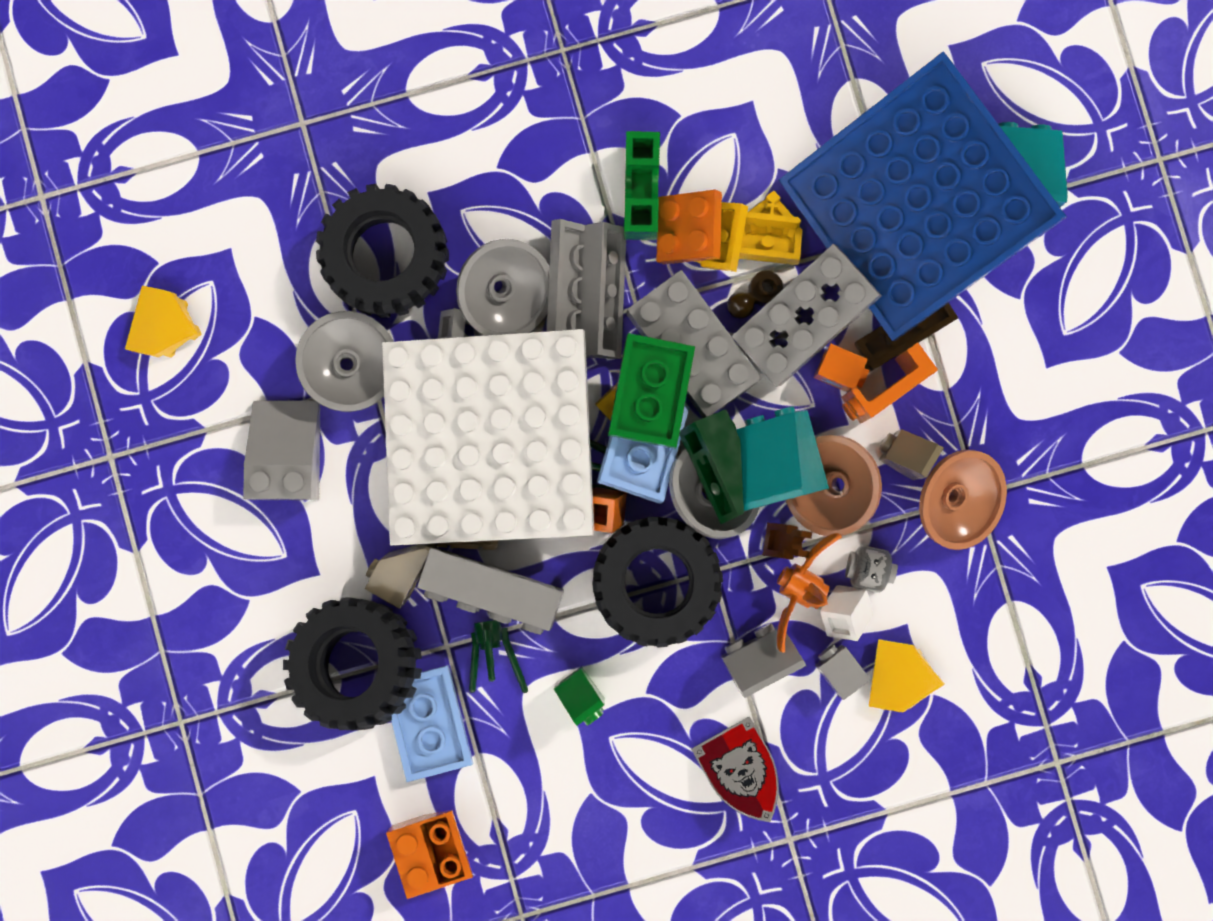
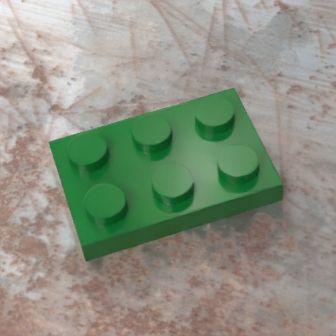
(651, 391)

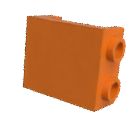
(917, 368)

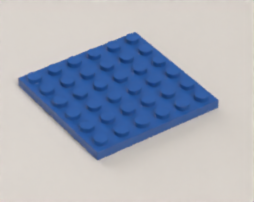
(923, 195)

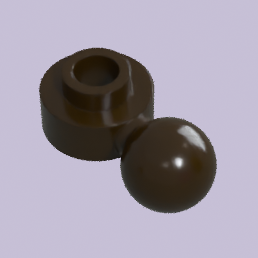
(741, 304)

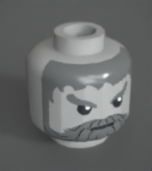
(871, 569)

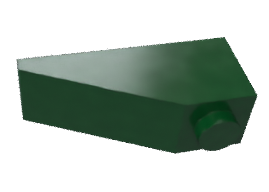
(717, 460)

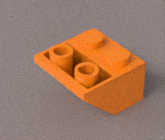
(429, 853)

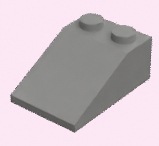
(283, 451)

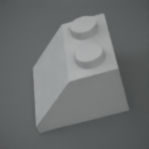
(759, 661)

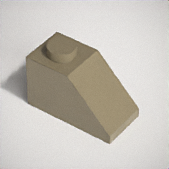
(909, 454)
(397, 573)

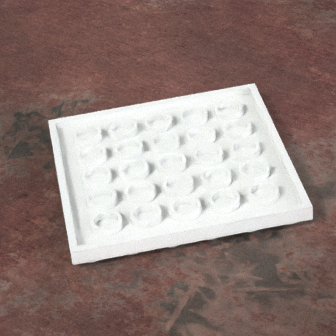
(488, 438)

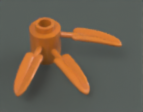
(802, 587)

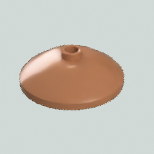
(963, 499)
(844, 509)

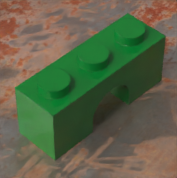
(641, 185)

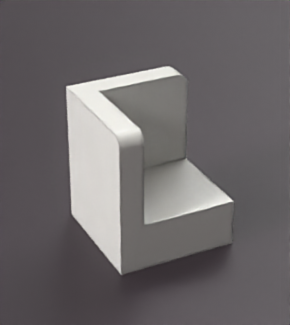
(846, 613)

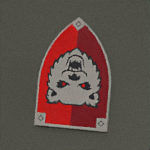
(741, 770)

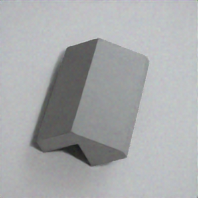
(588, 284)

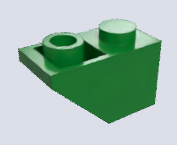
(580, 697)

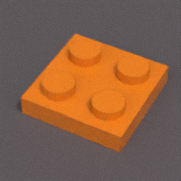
(689, 227)

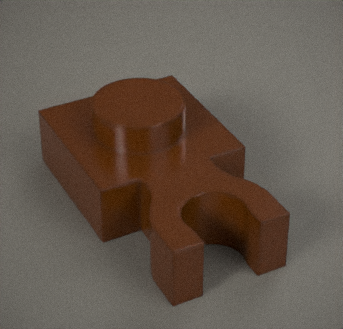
(785, 541)

